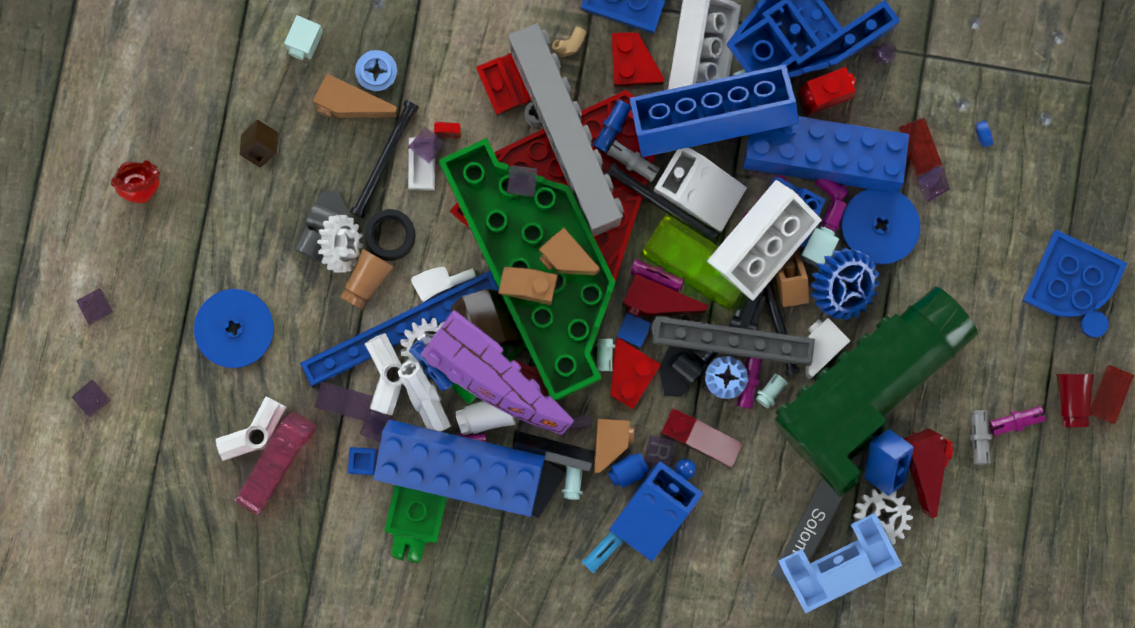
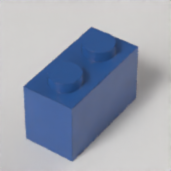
(888, 462)

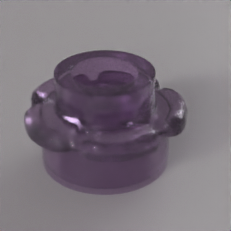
(884, 53)

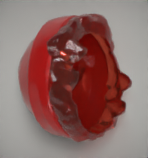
(136, 181)

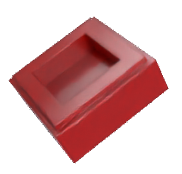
(447, 129)

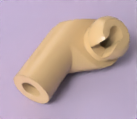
(570, 46)

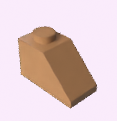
(566, 256)
(792, 282)
(528, 284)
(611, 441)

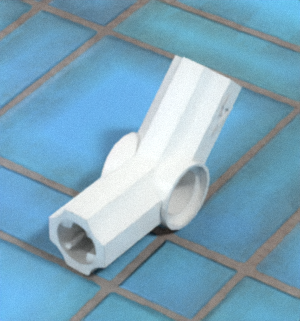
(384, 358)
(424, 396)
(241, 442)

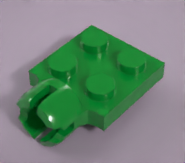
(413, 521)

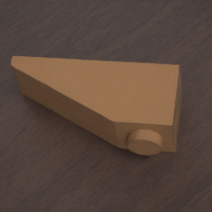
(347, 101)

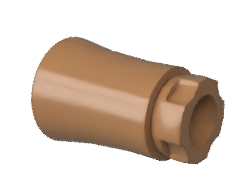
(365, 279)

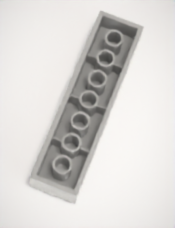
(563, 128)

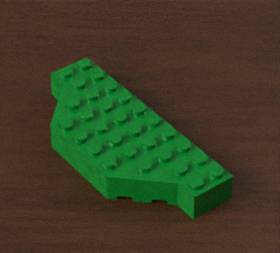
(510, 235)

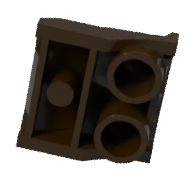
(489, 314)

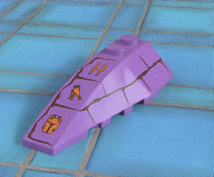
(480, 368)

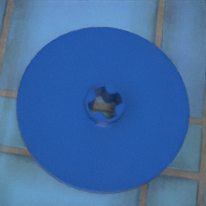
(893, 209)
(215, 319)

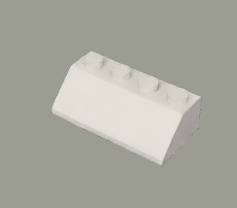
(702, 41)
(764, 240)

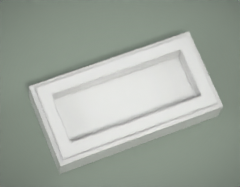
(421, 174)

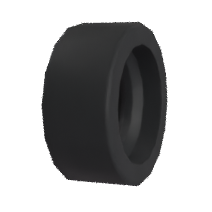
(390, 214)

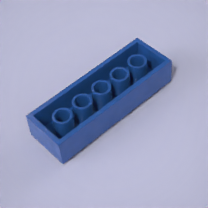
(714, 110)
(831, 152)
(459, 467)

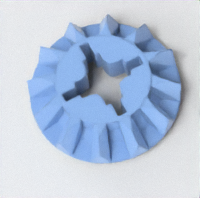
(368, 62)
(716, 384)

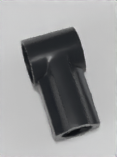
(748, 312)

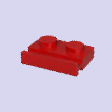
(503, 84)

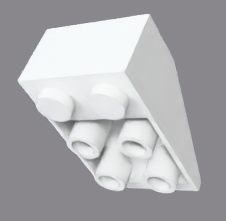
(700, 188)

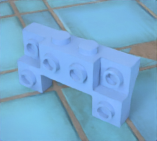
(843, 569)

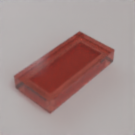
(921, 146)
(1111, 394)

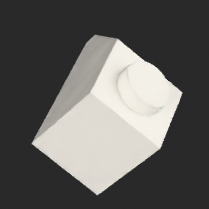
(827, 344)

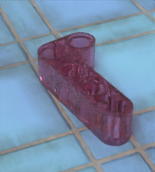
(274, 462)

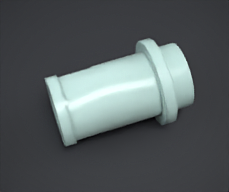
(604, 354)
(771, 391)
(573, 483)

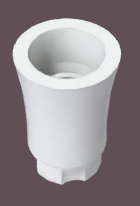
(482, 417)

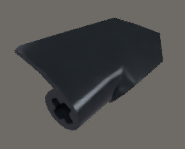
(682, 368)

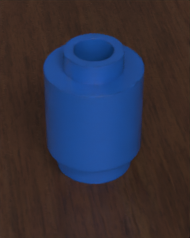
(628, 470)

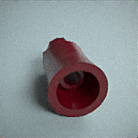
(1075, 399)

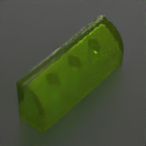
(686, 256)

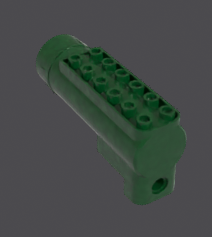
(849, 401)

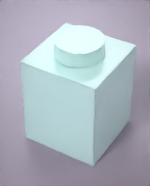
(303, 38)
(820, 244)

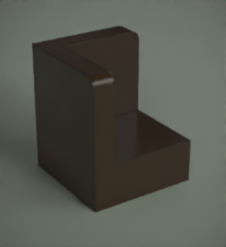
(258, 143)

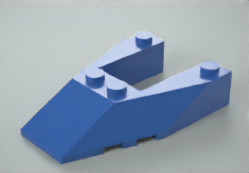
(804, 35)

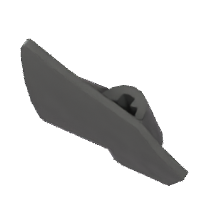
(327, 205)

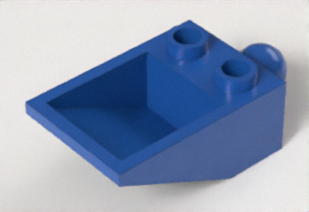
(653, 512)

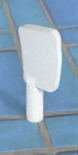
(436, 281)

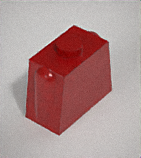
(827, 91)

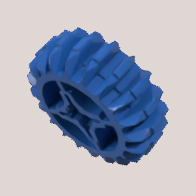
(831, 291)

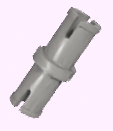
(633, 161)
(980, 437)

